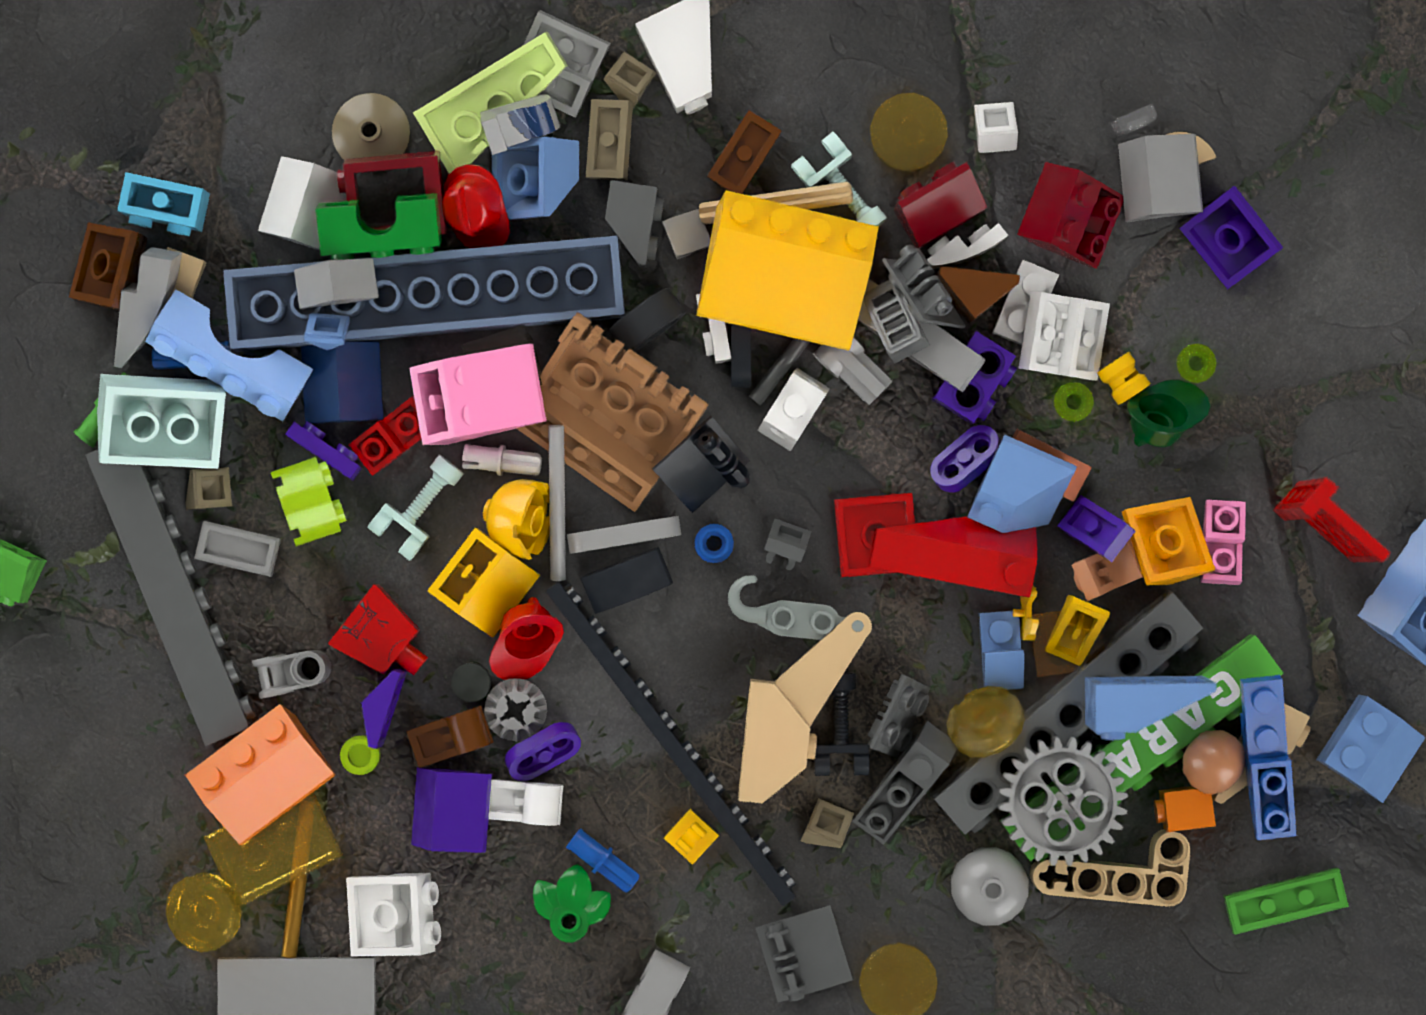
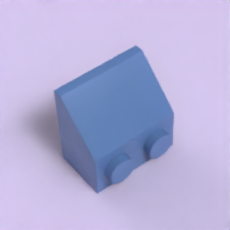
(1371, 747)

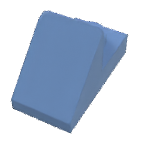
(1001, 650)

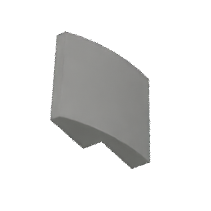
(582, 54)

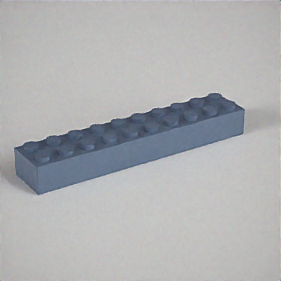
(438, 293)

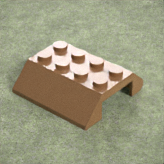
(613, 412)

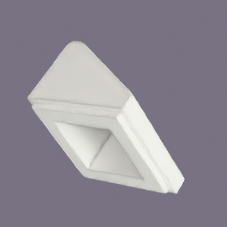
(996, 127)

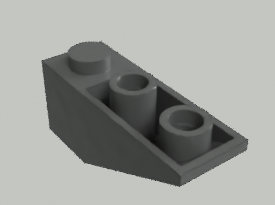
(906, 782)

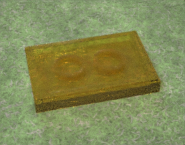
(276, 855)

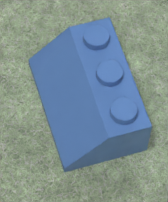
(1399, 601)

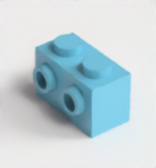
(163, 202)

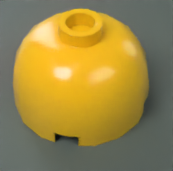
(518, 517)

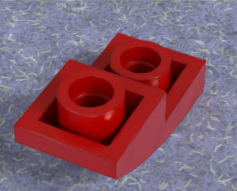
(388, 438)

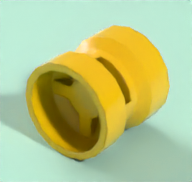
(1123, 378)

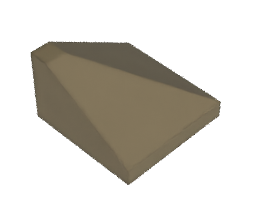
(629, 78)
(208, 488)
(827, 825)

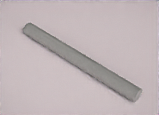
(557, 502)

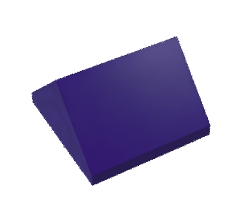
(1231, 237)
(451, 810)

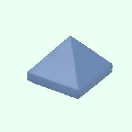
(326, 330)

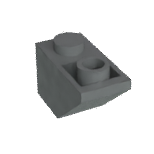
(631, 217)

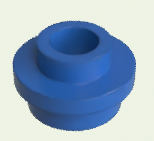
(714, 530)

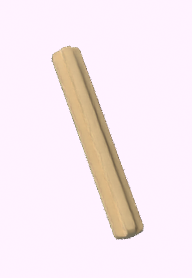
(804, 198)

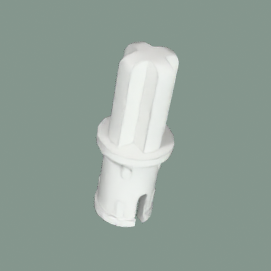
(501, 460)

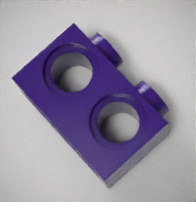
(982, 383)

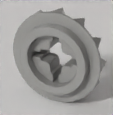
(520, 691)

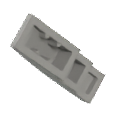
(945, 354)

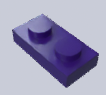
(311, 439)
(1096, 528)

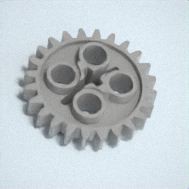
(1091, 779)

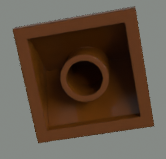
(107, 265)
(975, 290)

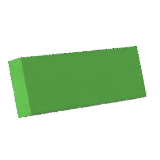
(1285, 901)

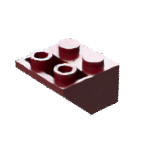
(940, 205)
(1071, 214)

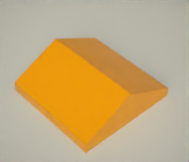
(1168, 541)

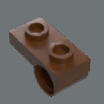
(450, 736)

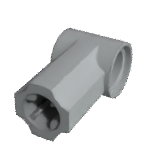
(854, 369)

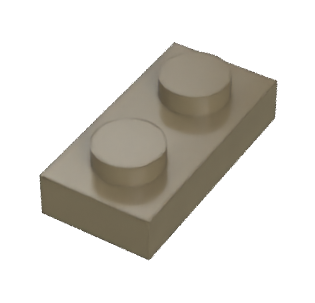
(609, 139)

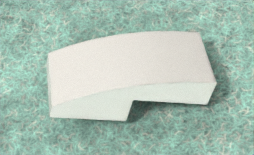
(953, 252)

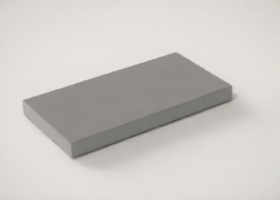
(296, 986)

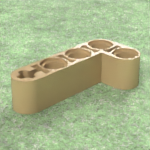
(1110, 872)

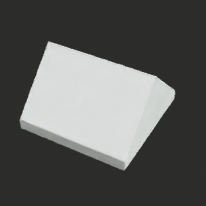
(294, 199)

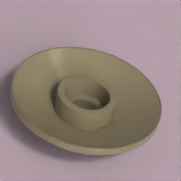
(391, 124)

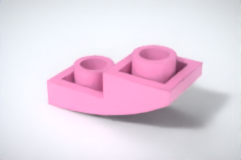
(1224, 538)

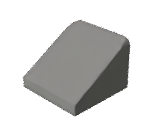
(686, 233)

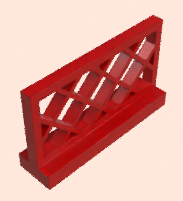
(1312, 502)

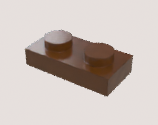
(744, 153)

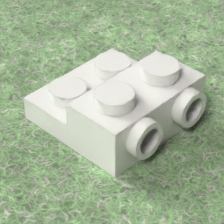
(392, 914)

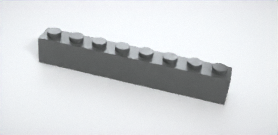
(174, 599)

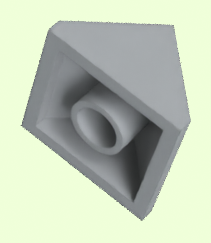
(1160, 176)

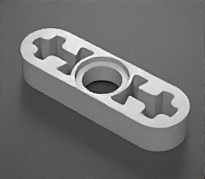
(624, 534)

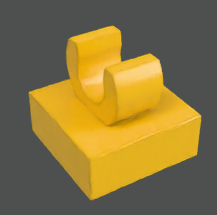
(691, 836)

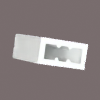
(681, 52)

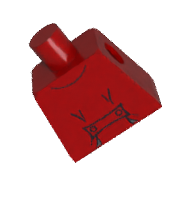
(380, 634)

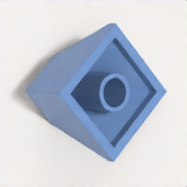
(536, 175)
(1020, 487)

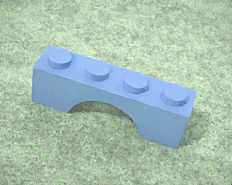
(186, 336)

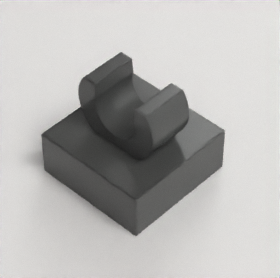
(787, 541)

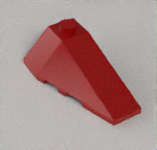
(960, 554)

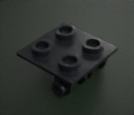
(703, 465)

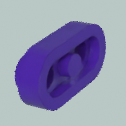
(964, 457)
(542, 751)

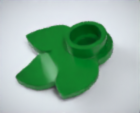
(571, 898)

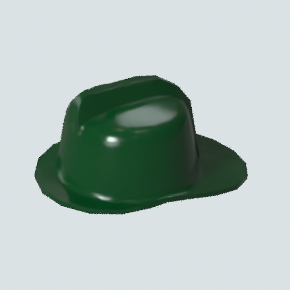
(1166, 412)

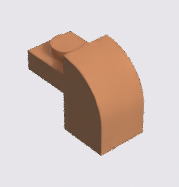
(1098, 575)

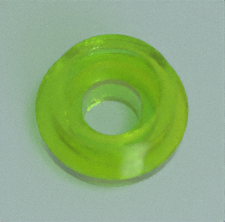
(1208, 360)
(1084, 395)

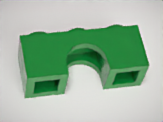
(345, 233)

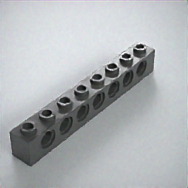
(1133, 637)

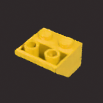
(483, 582)

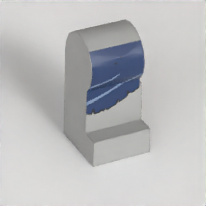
(519, 122)

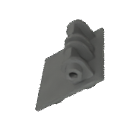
(923, 291)
(894, 731)
(804, 954)

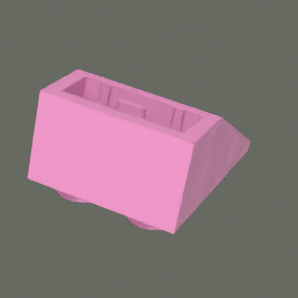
(477, 395)

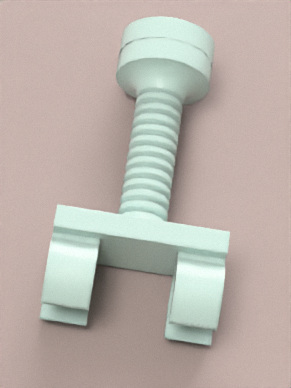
(830, 172)
(443, 473)

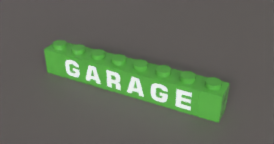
(1164, 739)

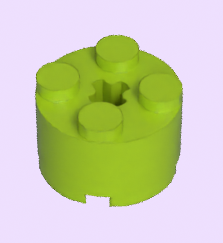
(307, 500)

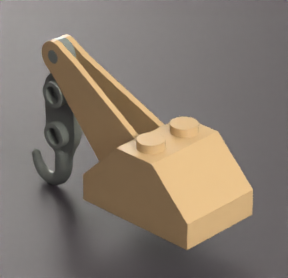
(783, 709)

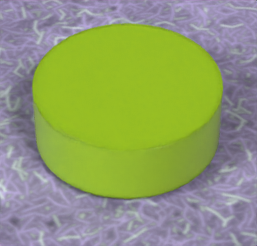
(358, 757)

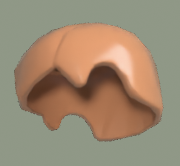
(1214, 762)

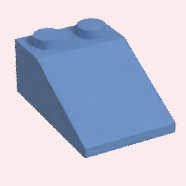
(1136, 702)

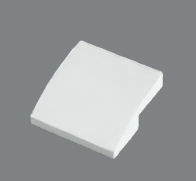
(1064, 335)

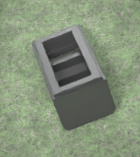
(907, 345)

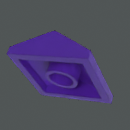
(380, 707)

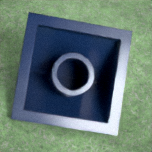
(343, 383)

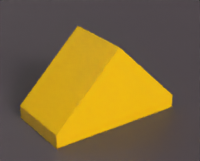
(1076, 630)

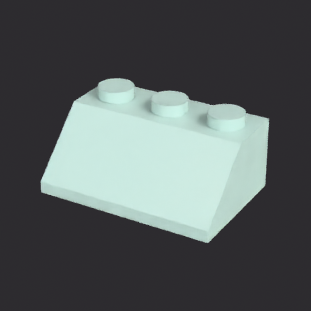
(159, 421)

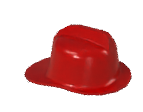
(475, 207)
(525, 641)

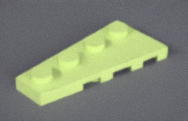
(455, 119)

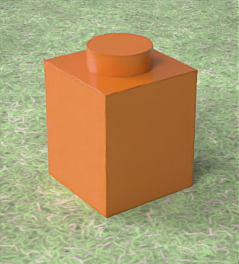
(1184, 809)

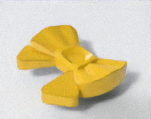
(1029, 625)

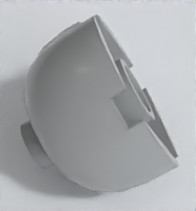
(989, 886)

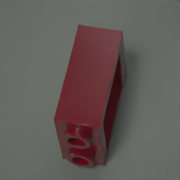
(428, 160)

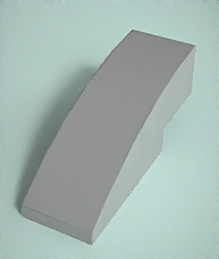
(144, 301)

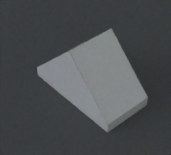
(336, 282)

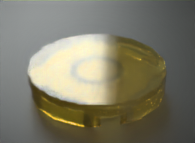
(908, 132)
(985, 722)
(203, 912)
(898, 980)

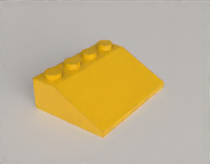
(786, 270)

